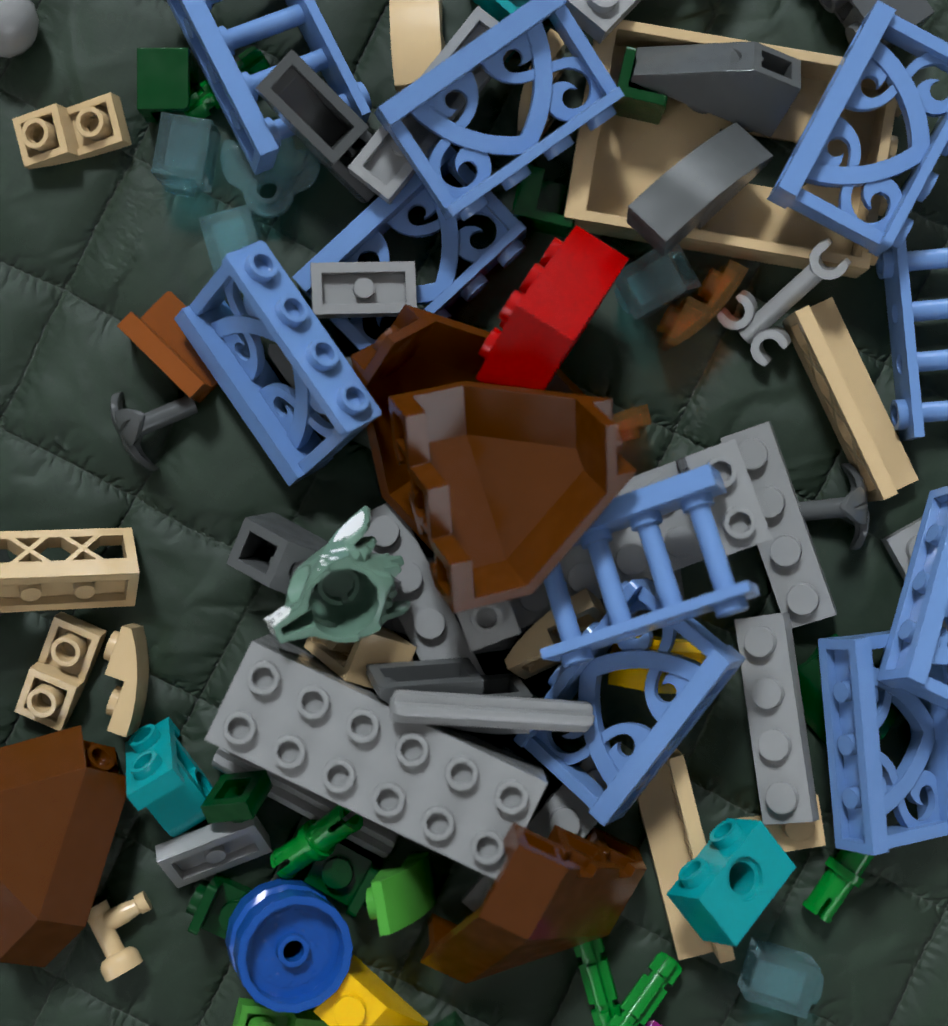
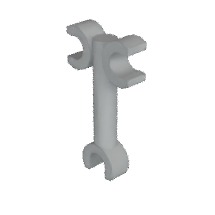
(757, 325)

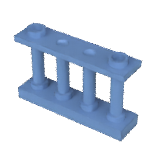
(236, 90)
(908, 410)
(643, 512)

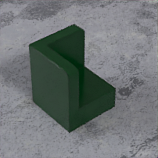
(164, 80)
(637, 102)
(542, 204)

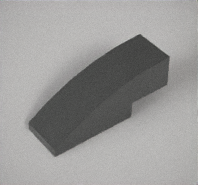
(317, 119)
(697, 187)
(447, 676)

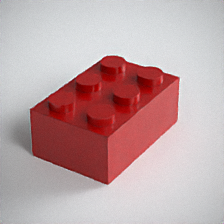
(550, 312)

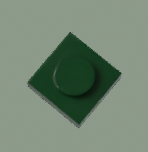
(236, 797)

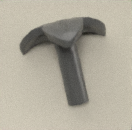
(134, 424)
(851, 506)

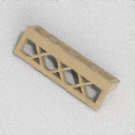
(850, 399)
(74, 583)
(673, 840)

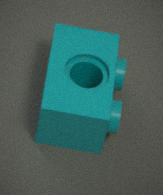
(731, 880)

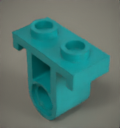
(165, 778)

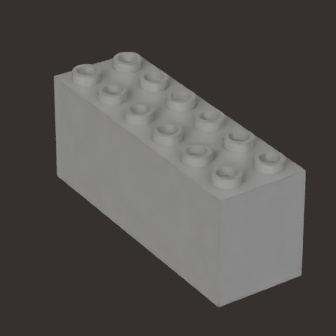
(339, 742)

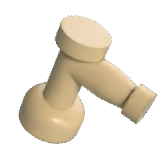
(104, 923)

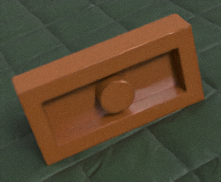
(168, 347)

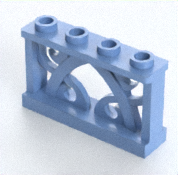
(426, 104)
(814, 165)
(366, 233)
(234, 354)
(921, 610)
(695, 688)
(860, 775)

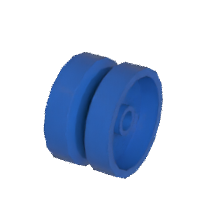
(307, 969)

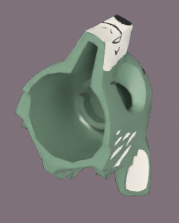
(341, 589)

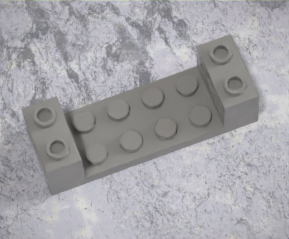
(735, 514)

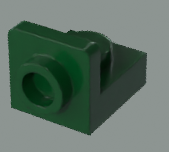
(345, 875)
(214, 905)

